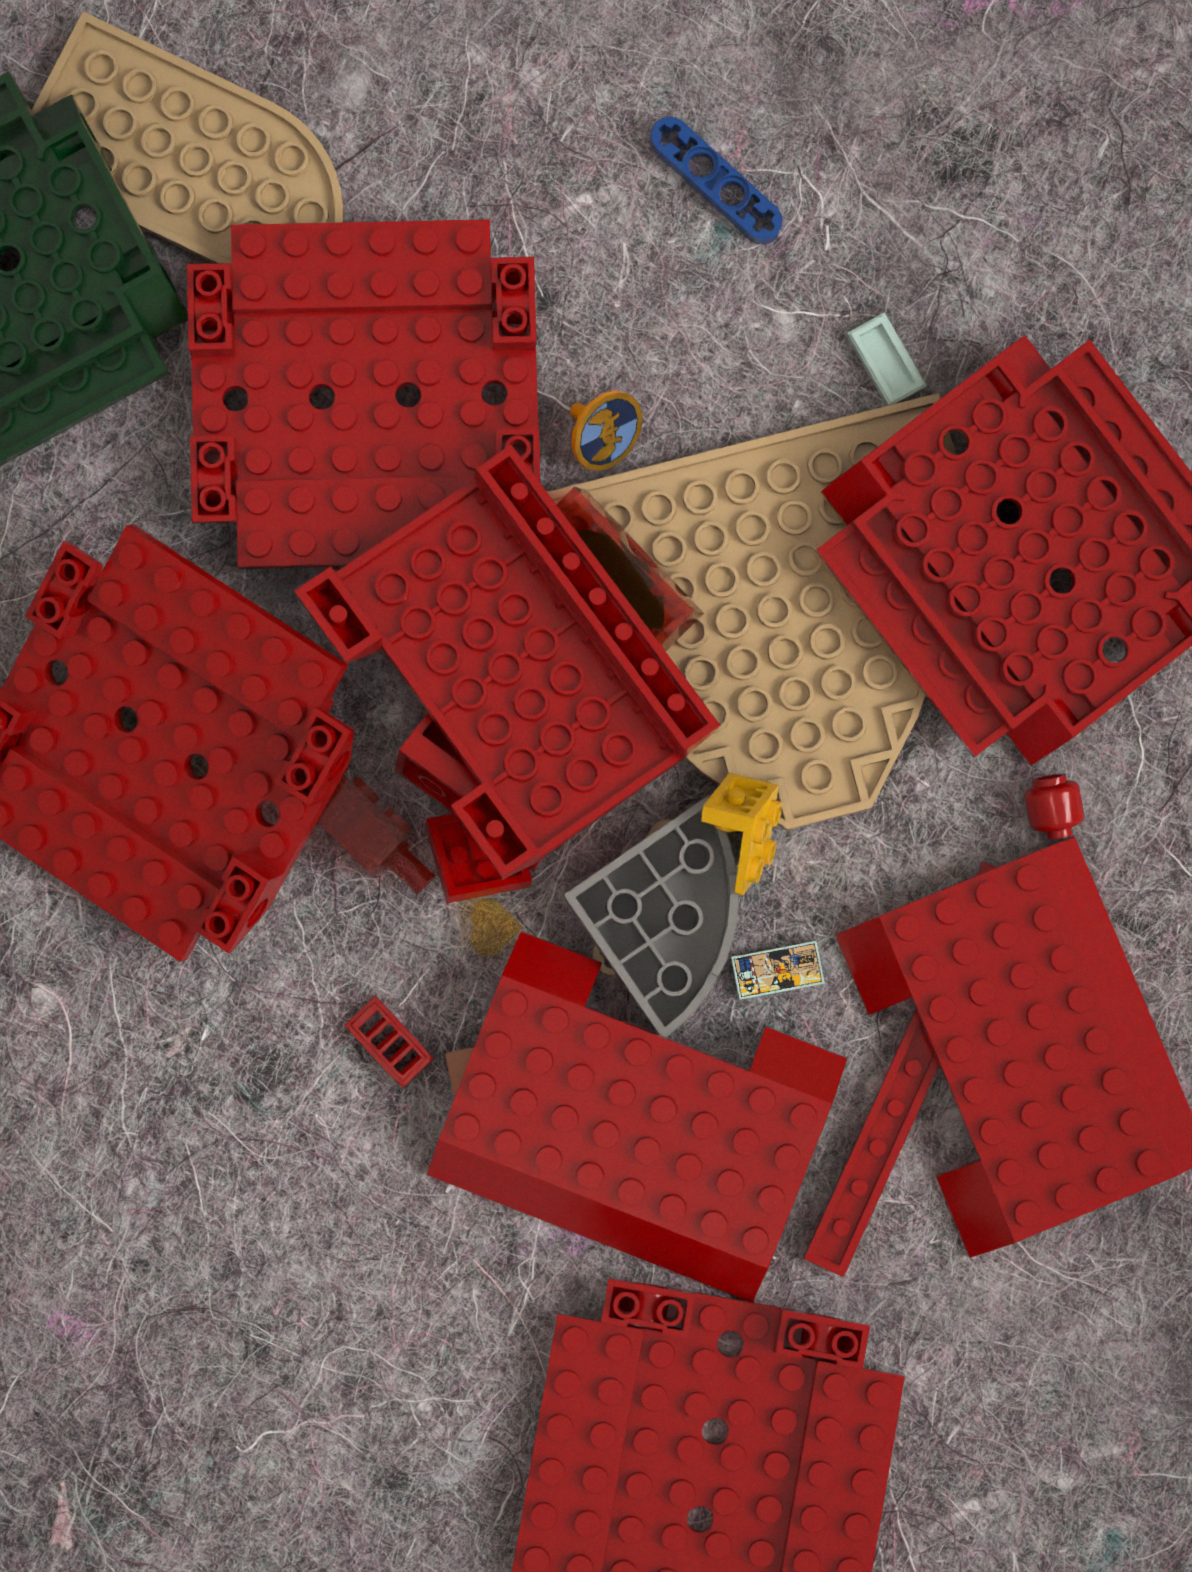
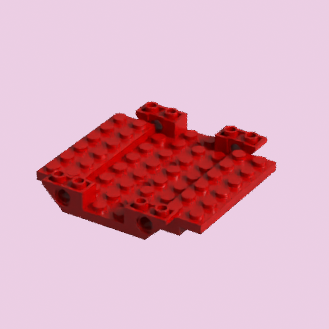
(362, 317)
(973, 596)
(122, 806)
(627, 1455)

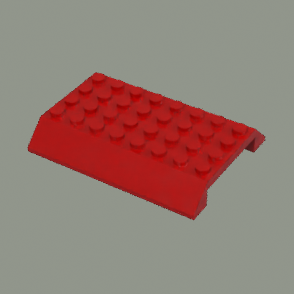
(517, 660)
(1034, 1043)
(633, 1128)

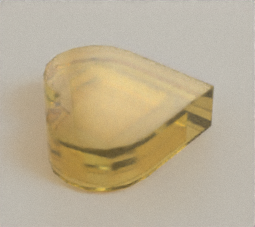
(492, 927)

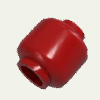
(1054, 805)

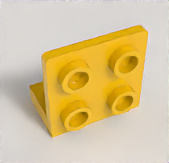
(751, 808)

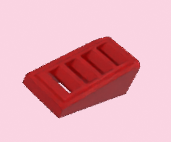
(415, 1067)

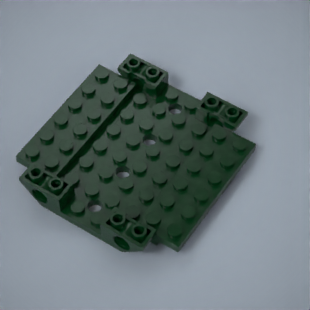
(79, 297)

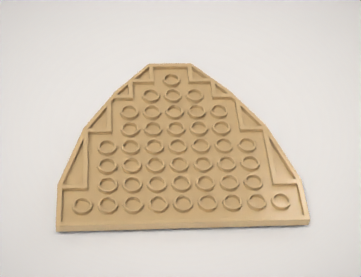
(781, 646)

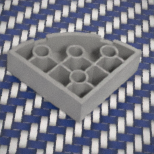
(665, 916)

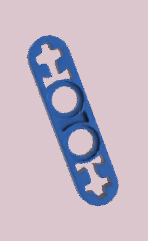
(711, 185)

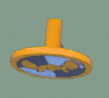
(605, 429)

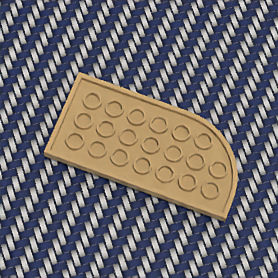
(191, 144)

